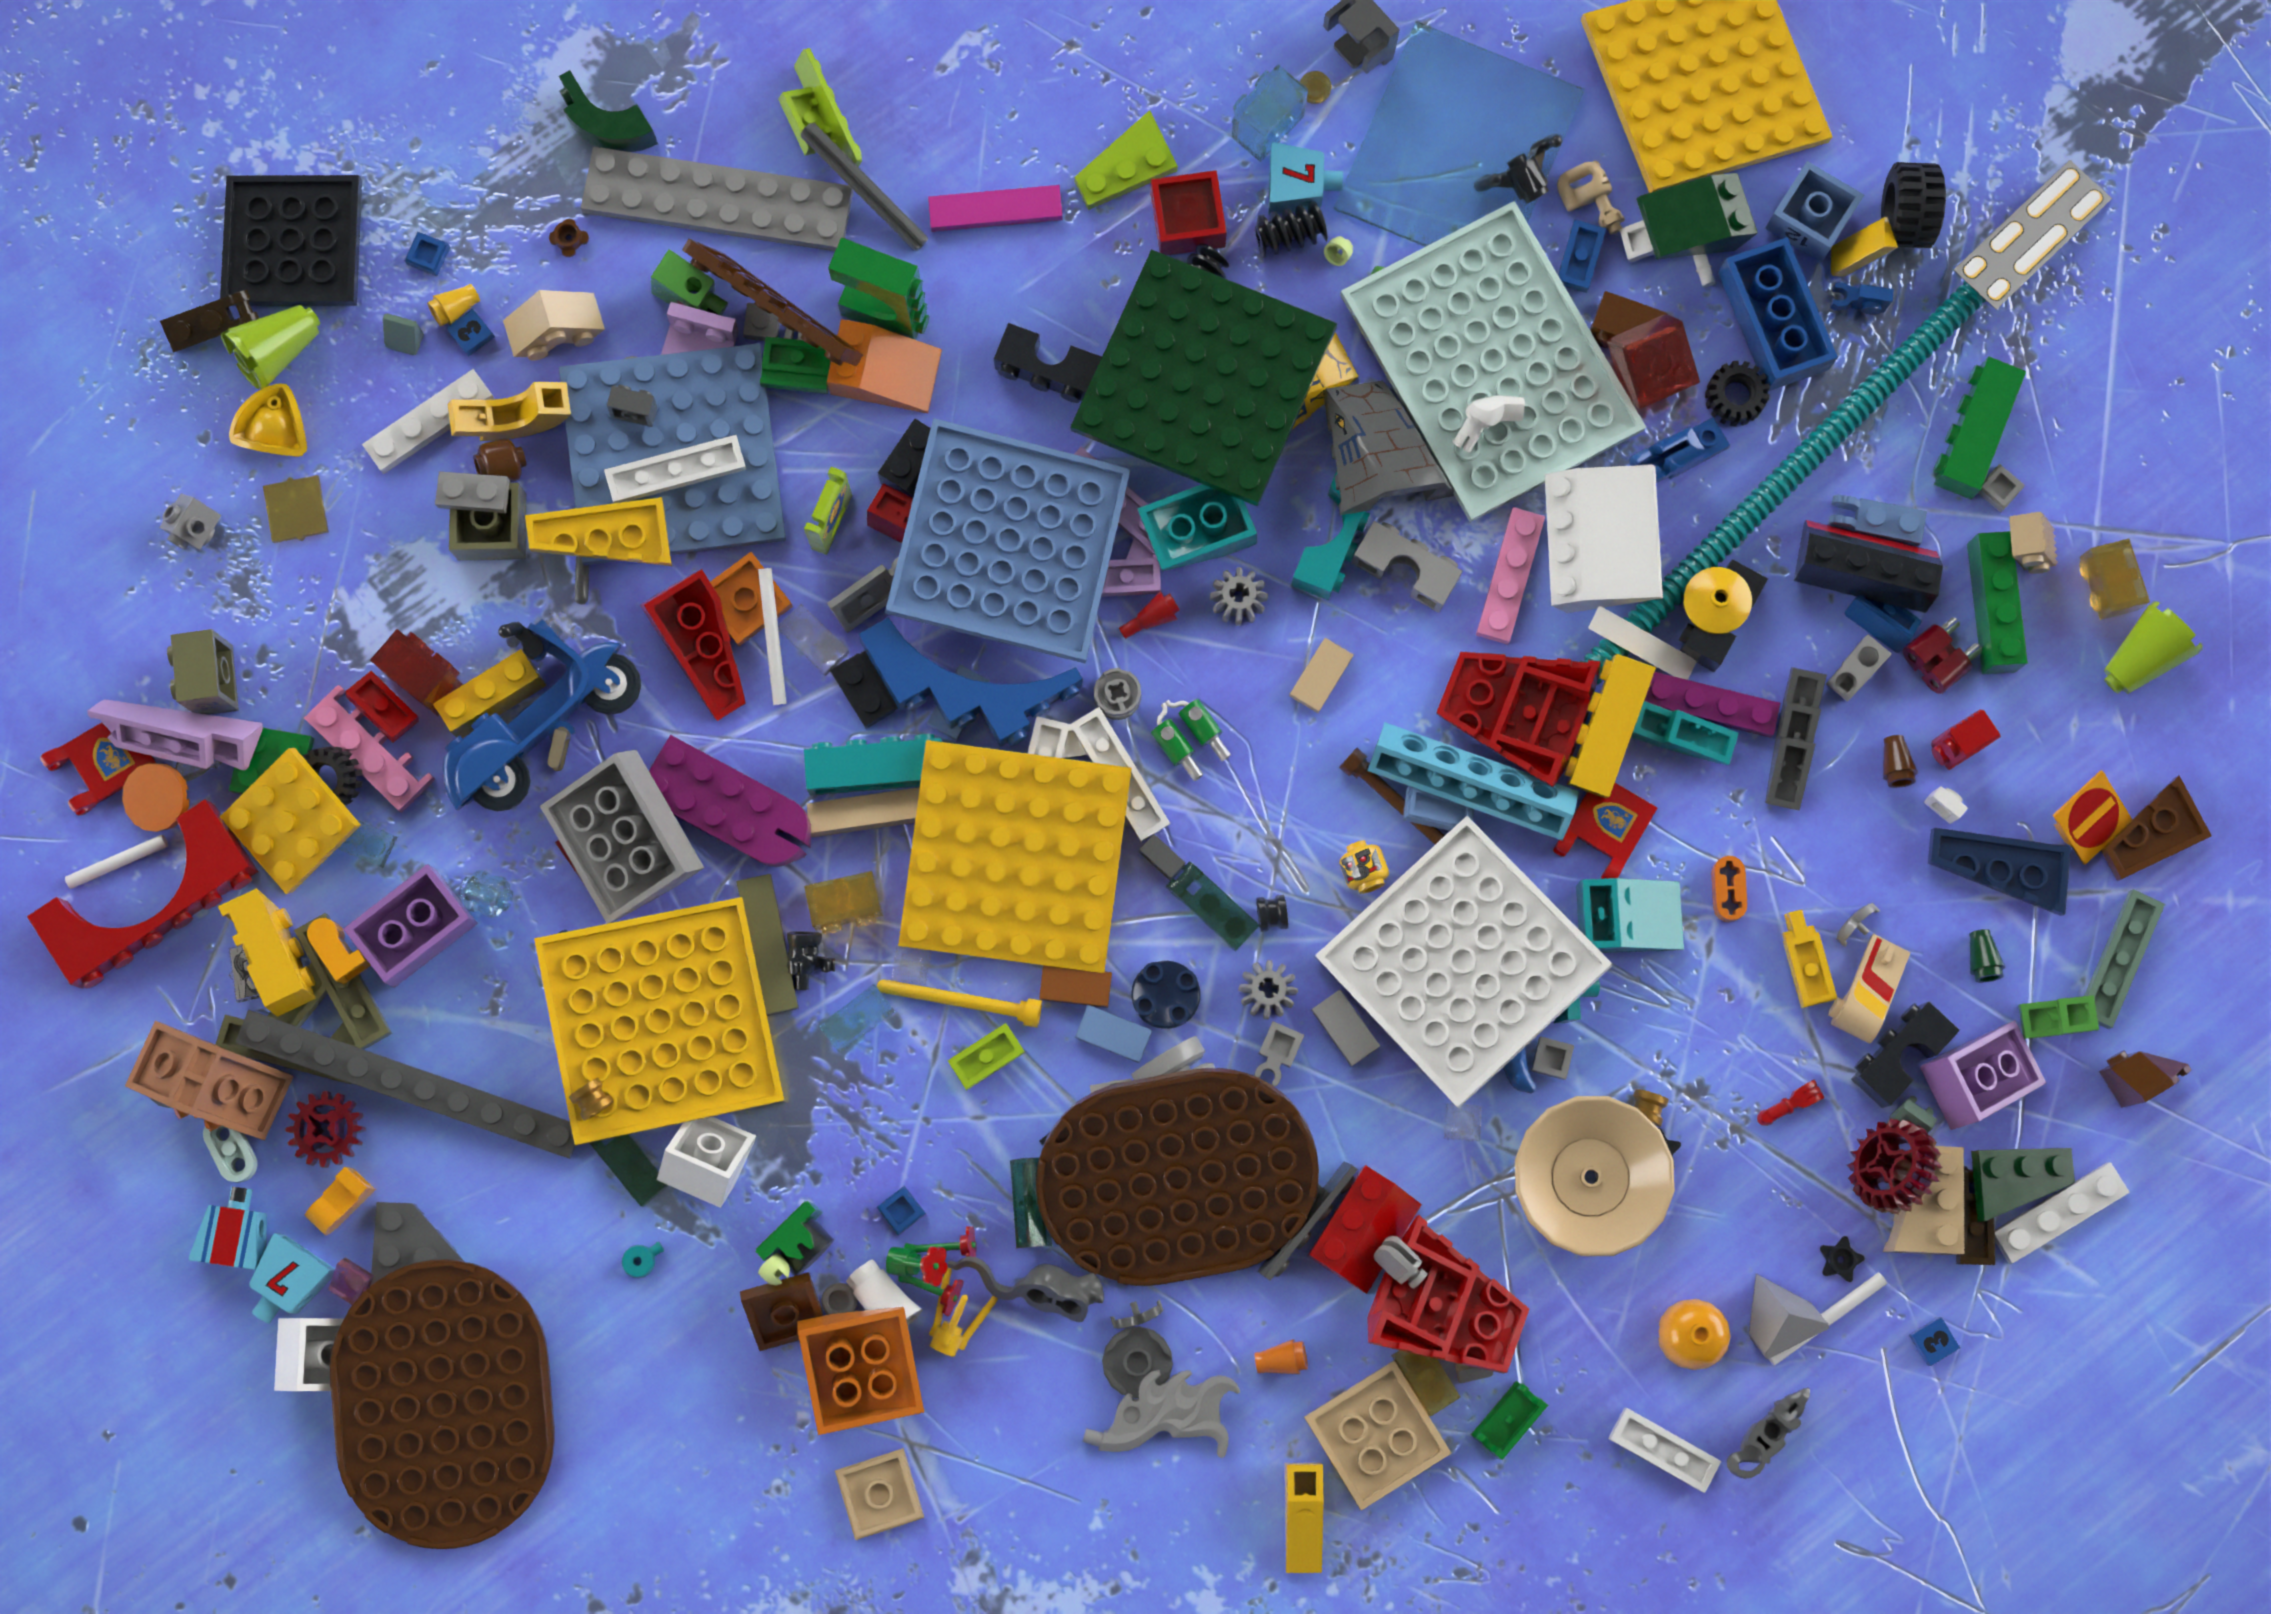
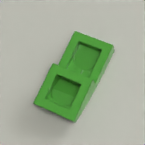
(2058, 1017)

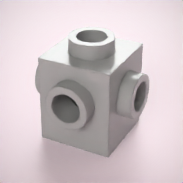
(189, 522)

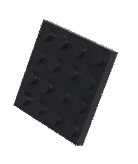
(292, 239)

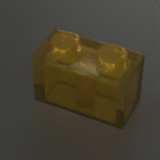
(2114, 579)
(843, 902)

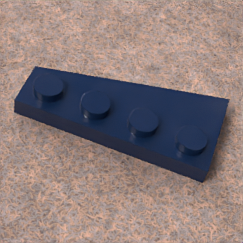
(2012, 866)

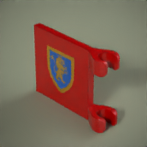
(98, 763)
(1609, 826)

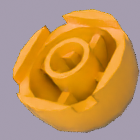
(1693, 1334)

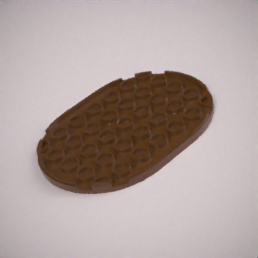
(1177, 1176)
(442, 1403)

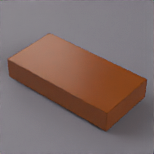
(1075, 986)

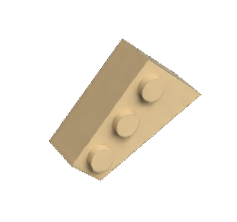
(1939, 1222)

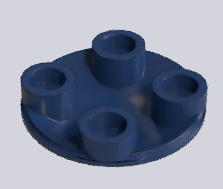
(1165, 994)

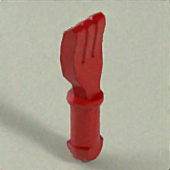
(1800, 1098)

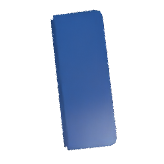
(1886, 622)

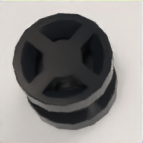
(1272, 913)

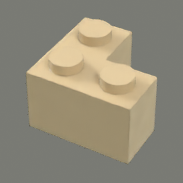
(551, 320)

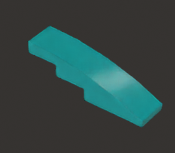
(1684, 734)

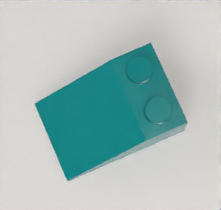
(1197, 526)

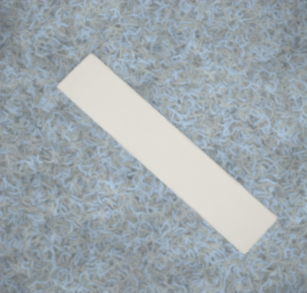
(1642, 643)

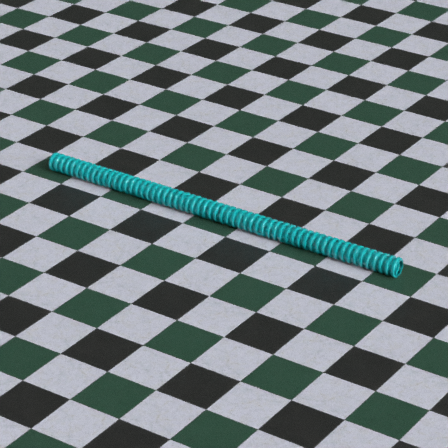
(1801, 462)

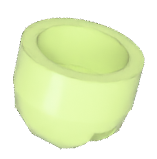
(1332, 248)
(773, 1269)

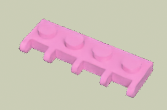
(377, 764)

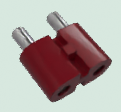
(1937, 657)

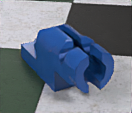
(1683, 450)

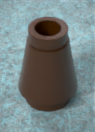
(1898, 763)

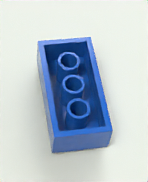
(1777, 313)

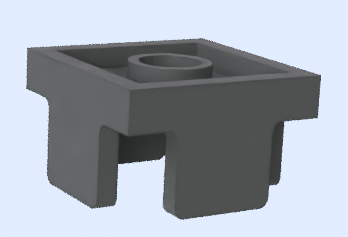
(1369, 35)

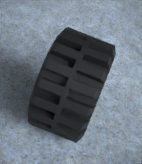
(1914, 203)

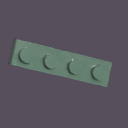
(2123, 955)

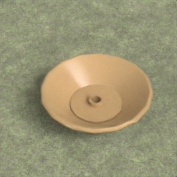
(1630, 1169)

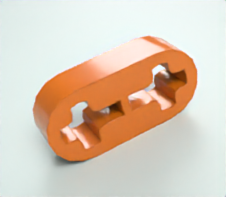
(1737, 888)

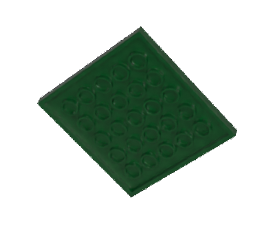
(1204, 377)

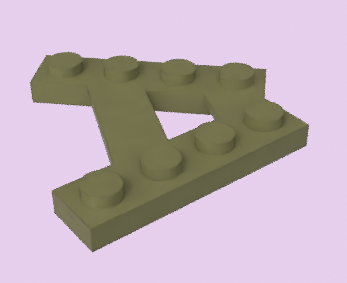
(361, 1017)

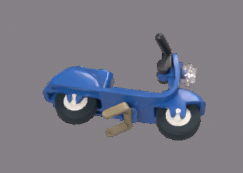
(489, 760)

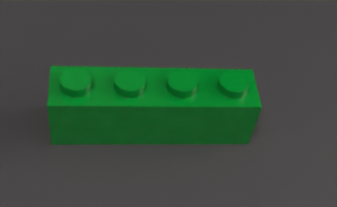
(1979, 427)
(1997, 603)

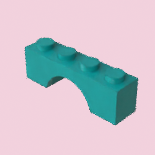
(1321, 565)

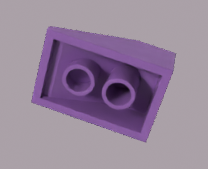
(1983, 1075)

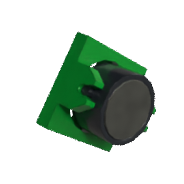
(798, 1239)

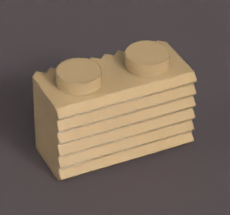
(2033, 542)

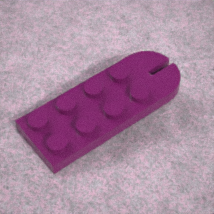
(730, 804)

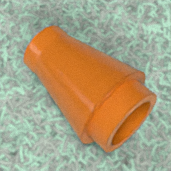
(1284, 1358)

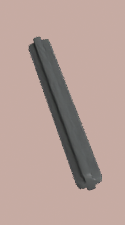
(863, 186)

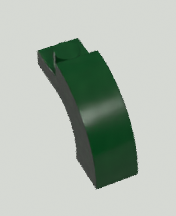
(612, 130)

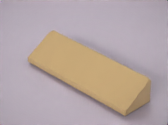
(863, 812)

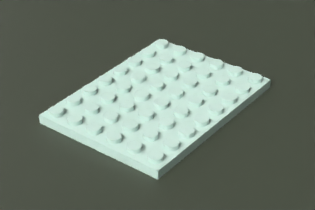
(1487, 321)

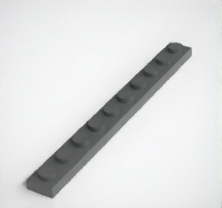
(407, 1083)

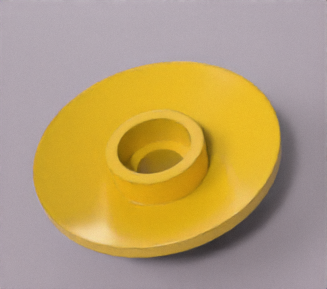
(1709, 613)

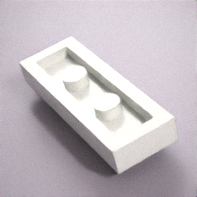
(1664, 1450)

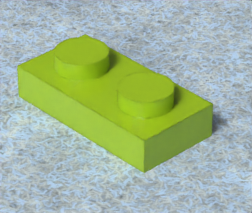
(986, 1056)

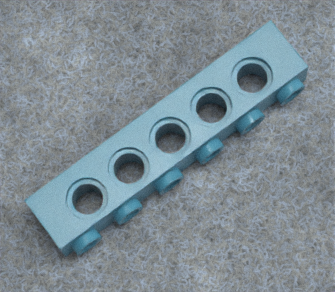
(1473, 781)

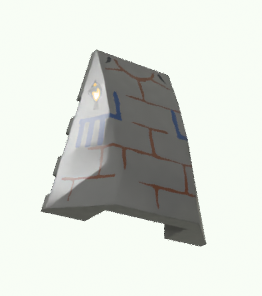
(1378, 448)

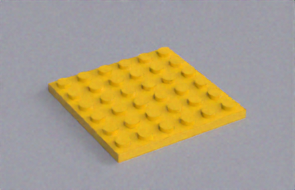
(1704, 85)
(1015, 856)
(662, 1017)

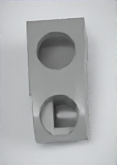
(1858, 667)

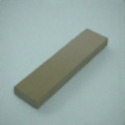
(768, 943)

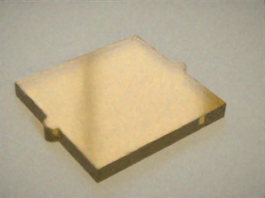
(295, 509)

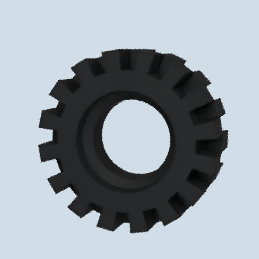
(1741, 374)
(343, 768)

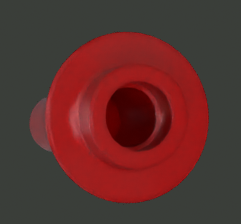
(1155, 613)

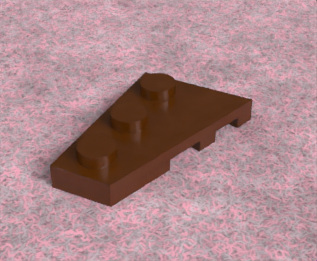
(2157, 831)

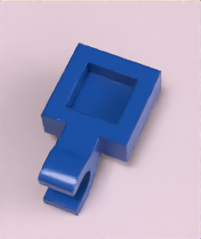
(1868, 298)

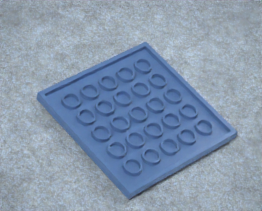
(698, 401)
(1008, 541)

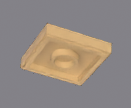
(879, 1494)

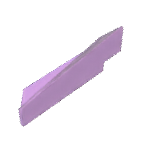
(179, 734)

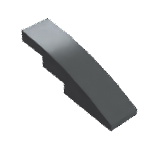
(1795, 738)

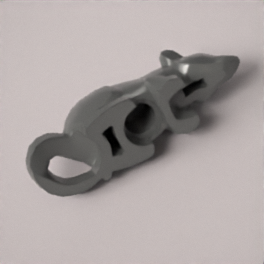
(1767, 1436)

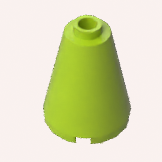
(270, 343)
(2150, 649)

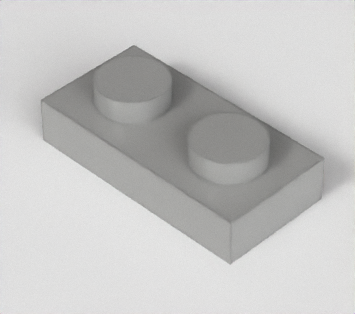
(472, 492)

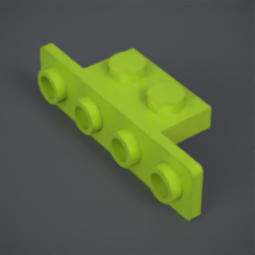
(817, 105)

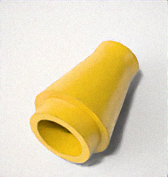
(452, 304)

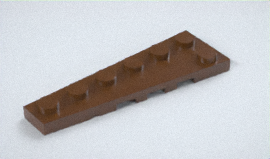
(771, 301)

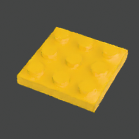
(290, 820)

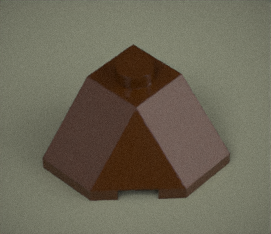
(2140, 1076)

